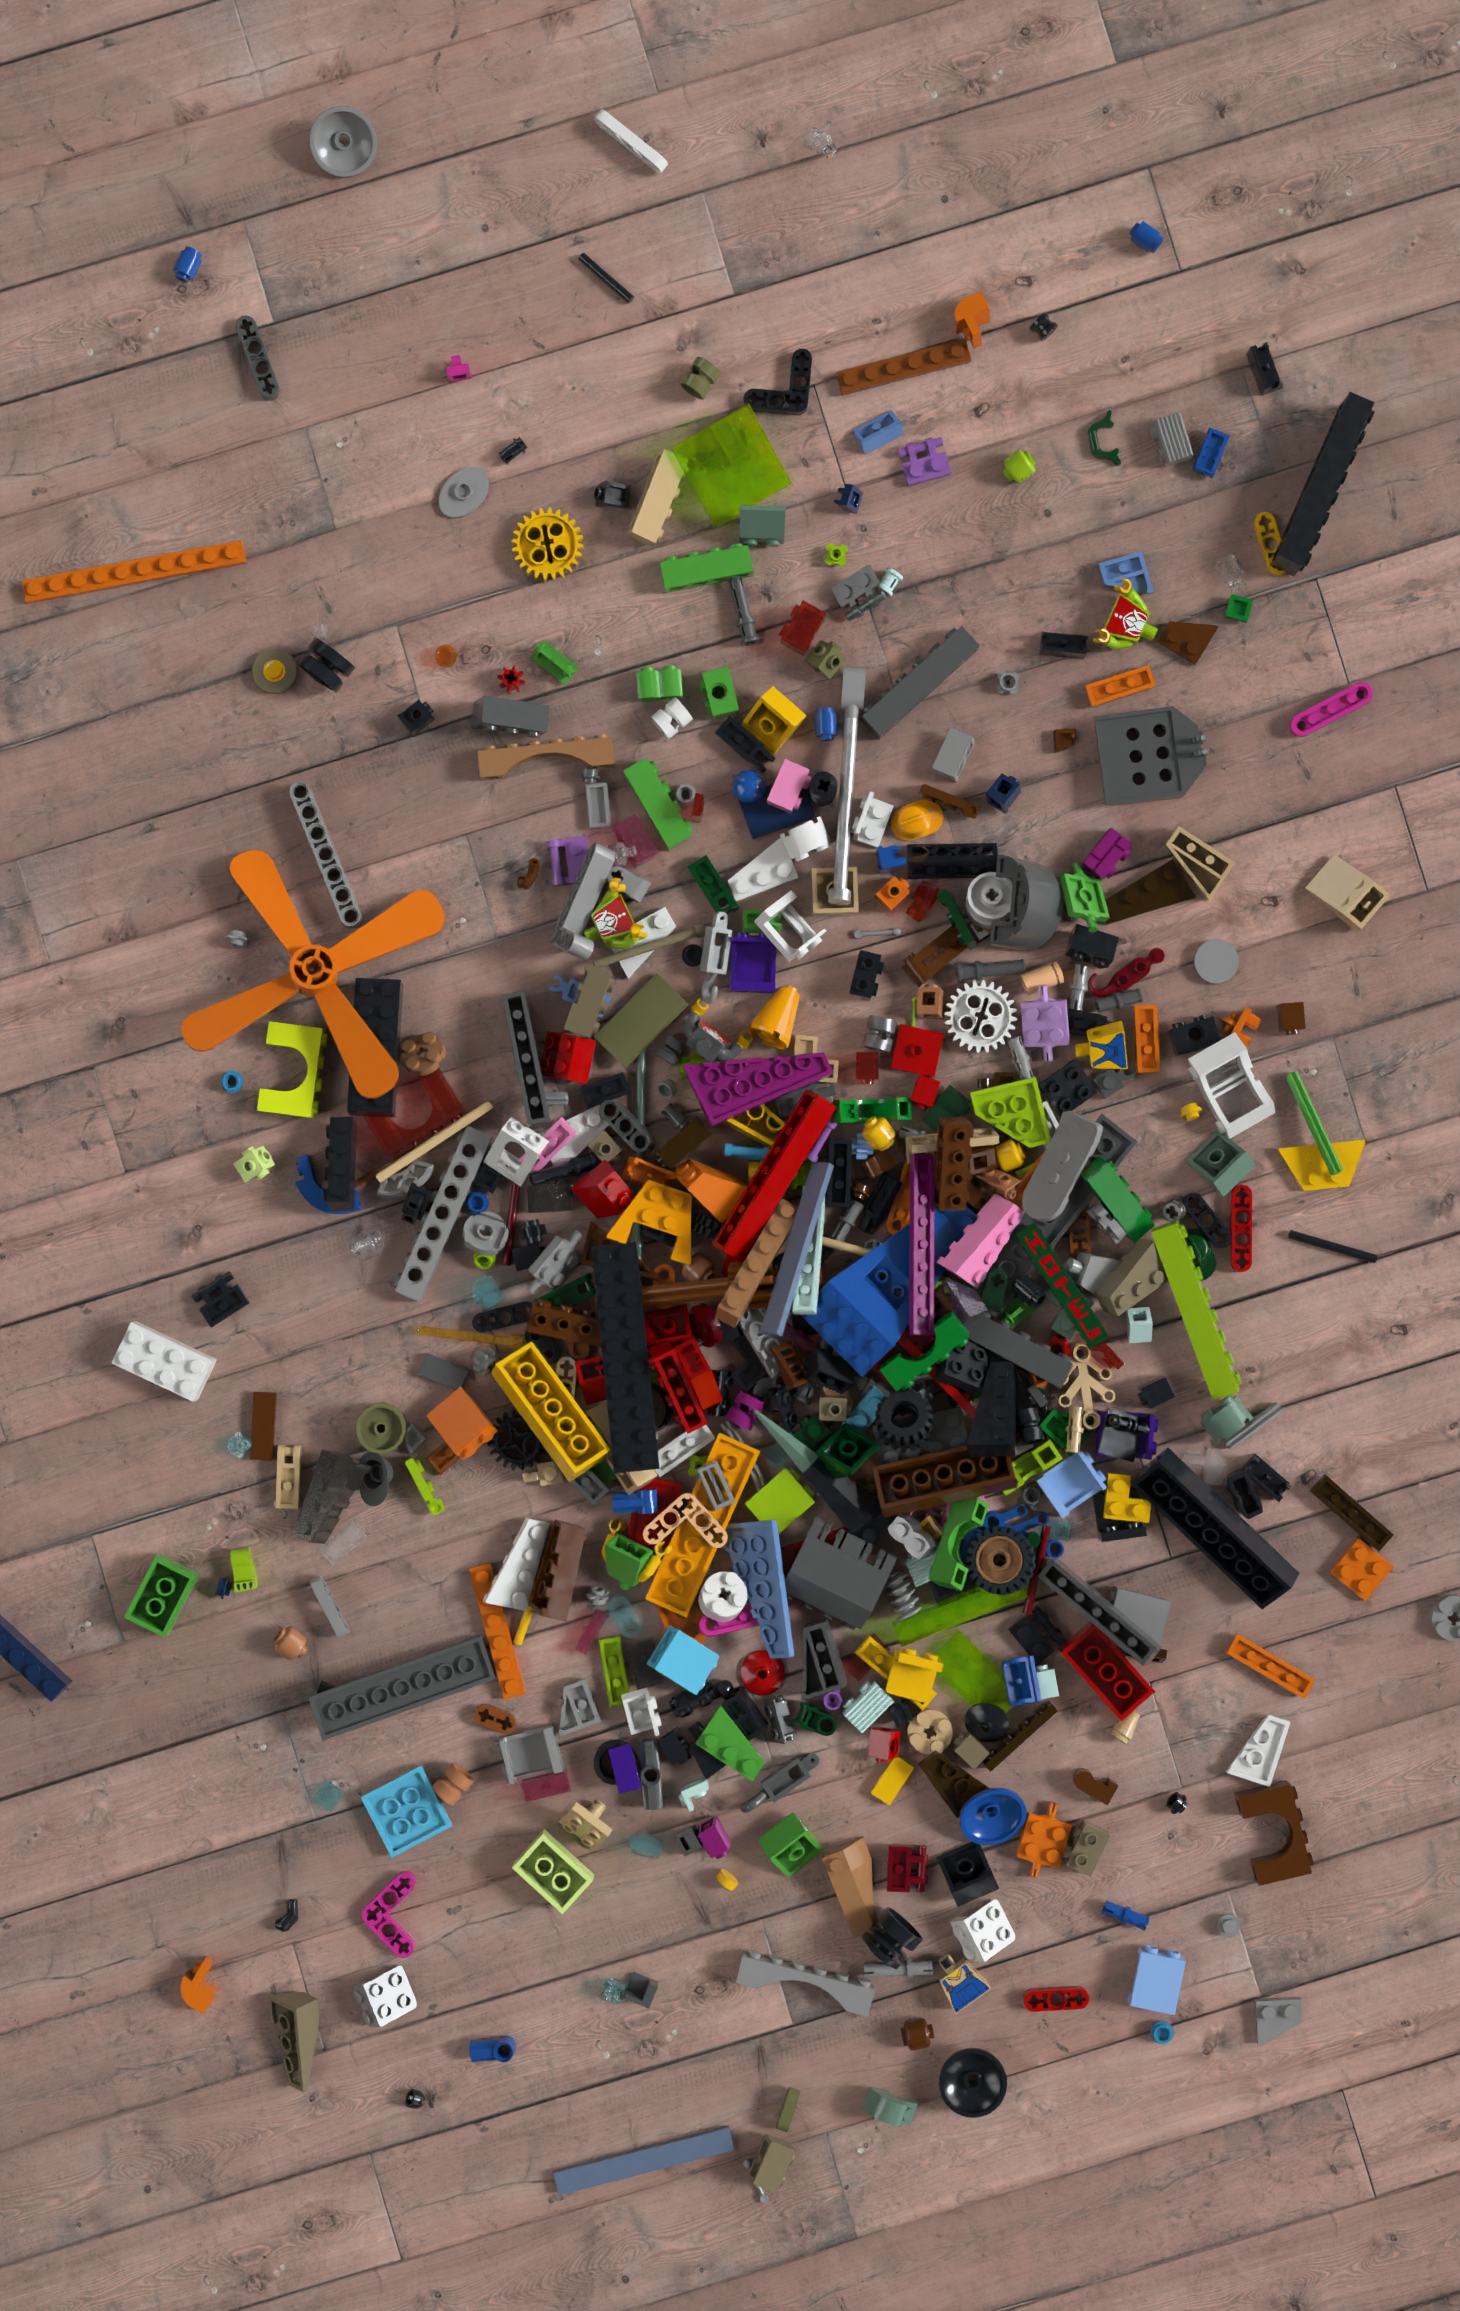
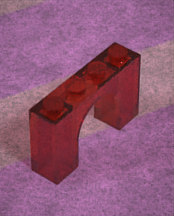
(445, 1109)

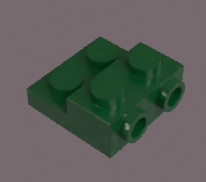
(812, 1432)

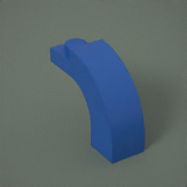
(313, 1191)

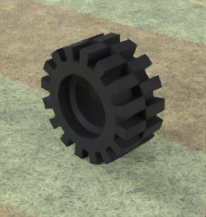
(706, 1226)

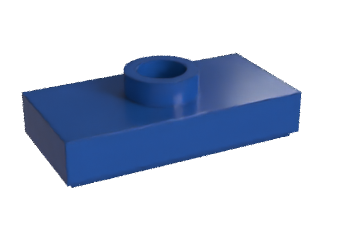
(1210, 453)

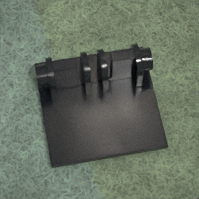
(1067, 1087)
(1121, 1434)

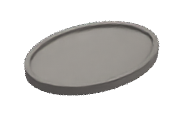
(464, 492)

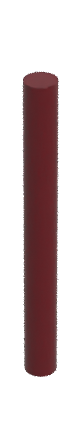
(511, 1223)
(1033, 1583)

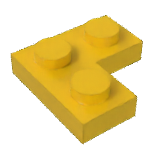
(1119, 1505)

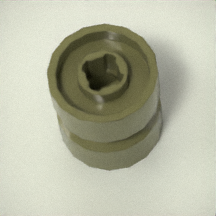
(701, 376)

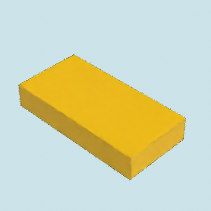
(892, 1780)

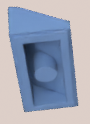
(878, 432)

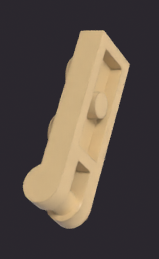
(288, 1477)

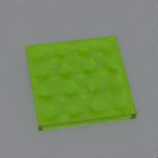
(731, 465)

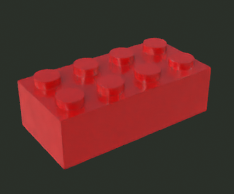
(1106, 1670)

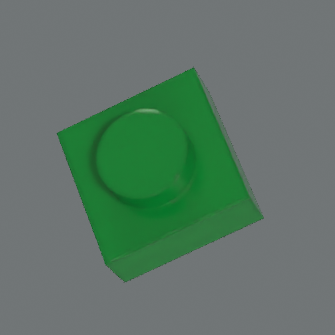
(1238, 608)

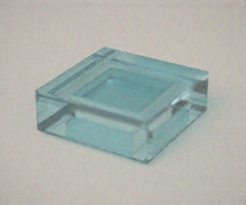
(328, 1795)

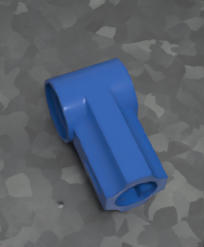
(641, 1501)
(489, 2049)

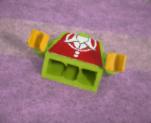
(1126, 620)
(614, 920)

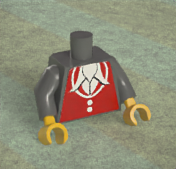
(707, 1040)

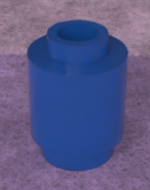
(1146, 237)
(187, 264)
(826, 724)

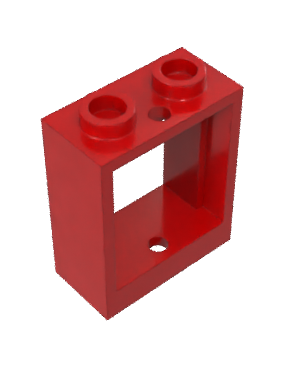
(698, 1373)

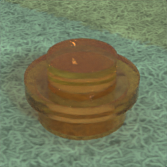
(445, 655)

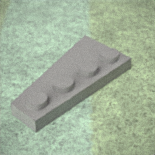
(751, 1325)

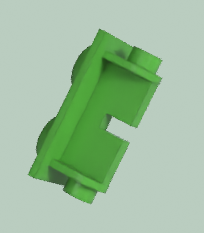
(554, 662)
(1016, 1312)

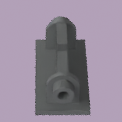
(781, 1729)

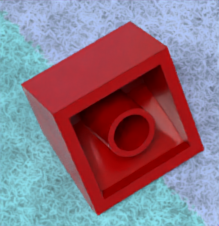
(604, 1191)

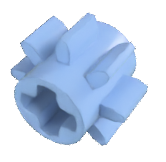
(860, 1147)

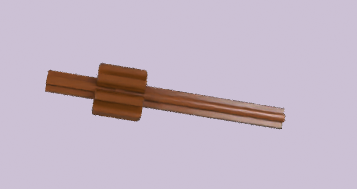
(712, 1289)

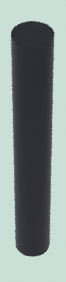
(605, 277)

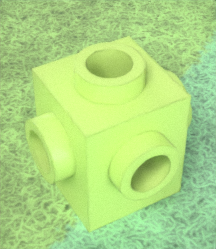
(254, 1164)

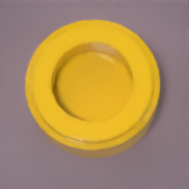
(727, 1880)

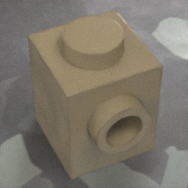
(605, 1148)
(834, 1408)

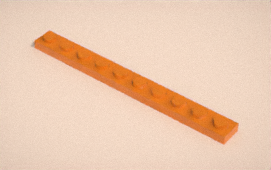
(134, 572)

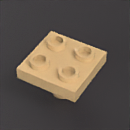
(586, 1823)

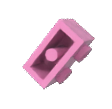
(788, 786)

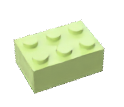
(553, 1871)

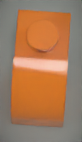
(970, 314)
(196, 1991)

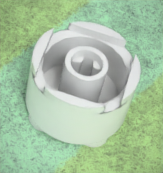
(806, 838)
(717, 1608)

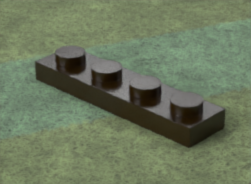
(1351, 1512)
(1026, 1729)

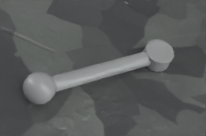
(858, 933)
(764, 2198)

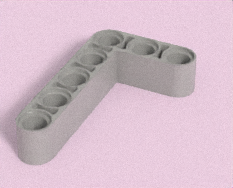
(581, 902)

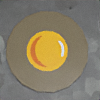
(274, 671)

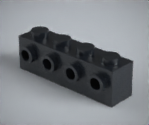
(341, 1164)

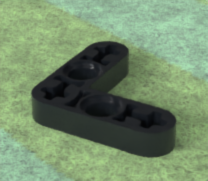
(793, 394)

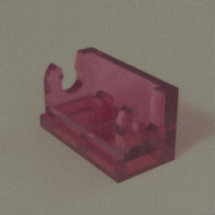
(634, 834)
(546, 1785)

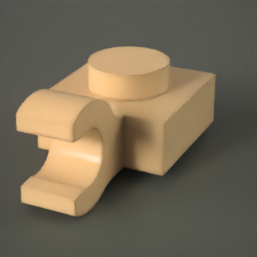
(547, 1473)

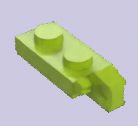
(425, 1487)

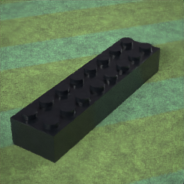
(1322, 483)
(1215, 1528)

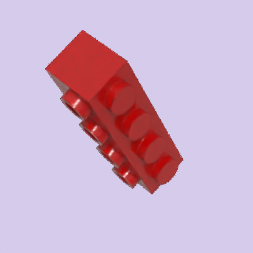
(677, 1387)

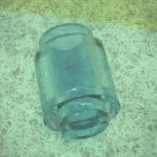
(645, 1845)

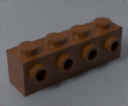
(952, 1163)
(564, 1322)

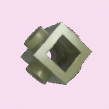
(825, 659)

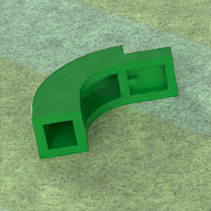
(861, 1110)

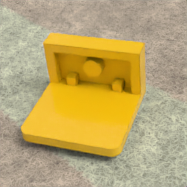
(913, 1674)

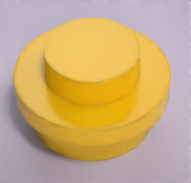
(1190, 1112)

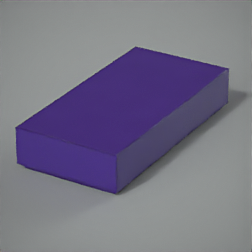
(624, 1768)

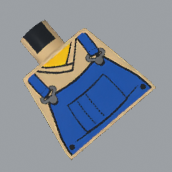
(961, 1982)

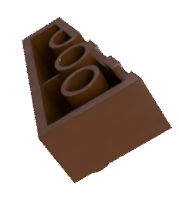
(558, 1571)

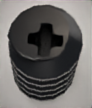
(827, 781)

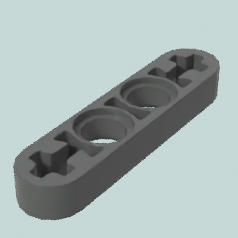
(257, 358)

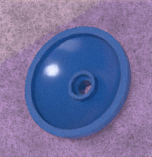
(992, 1816)

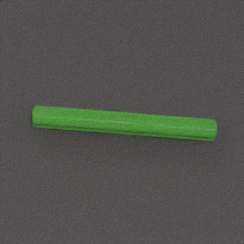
(1314, 1123)

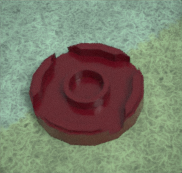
(705, 1325)

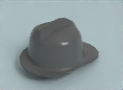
(377, 1480)

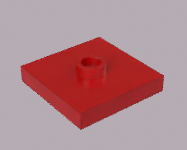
(917, 1050)

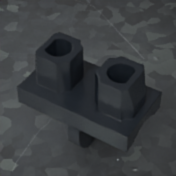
(415, 1203)

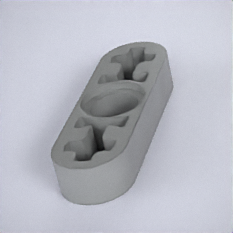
(329, 1606)

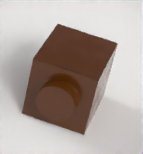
(1291, 1017)

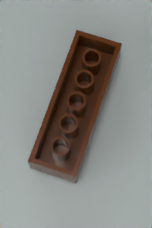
(940, 1480)

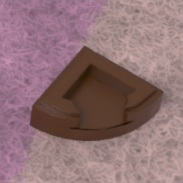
(1063, 739)

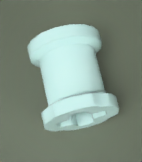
(889, 581)

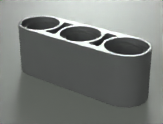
(617, 1123)

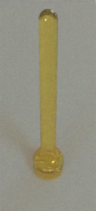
(514, 1341)

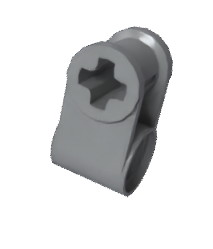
(635, 885)

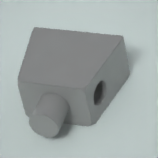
(1090, 1271)

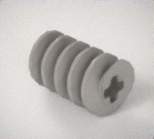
(902, 1594)

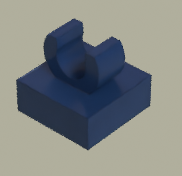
(850, 498)

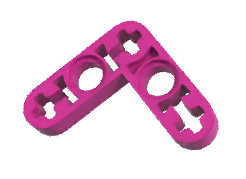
(384, 1918)

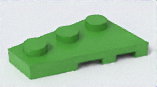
(729, 1745)

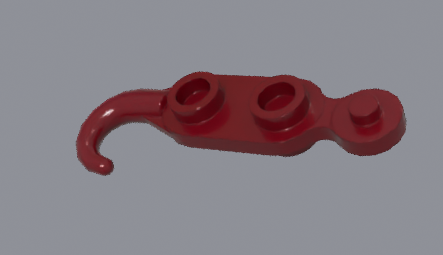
(1128, 974)

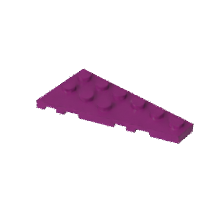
(744, 1084)

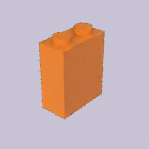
(462, 1423)

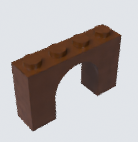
(1293, 1857)

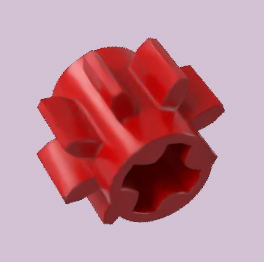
(507, 675)

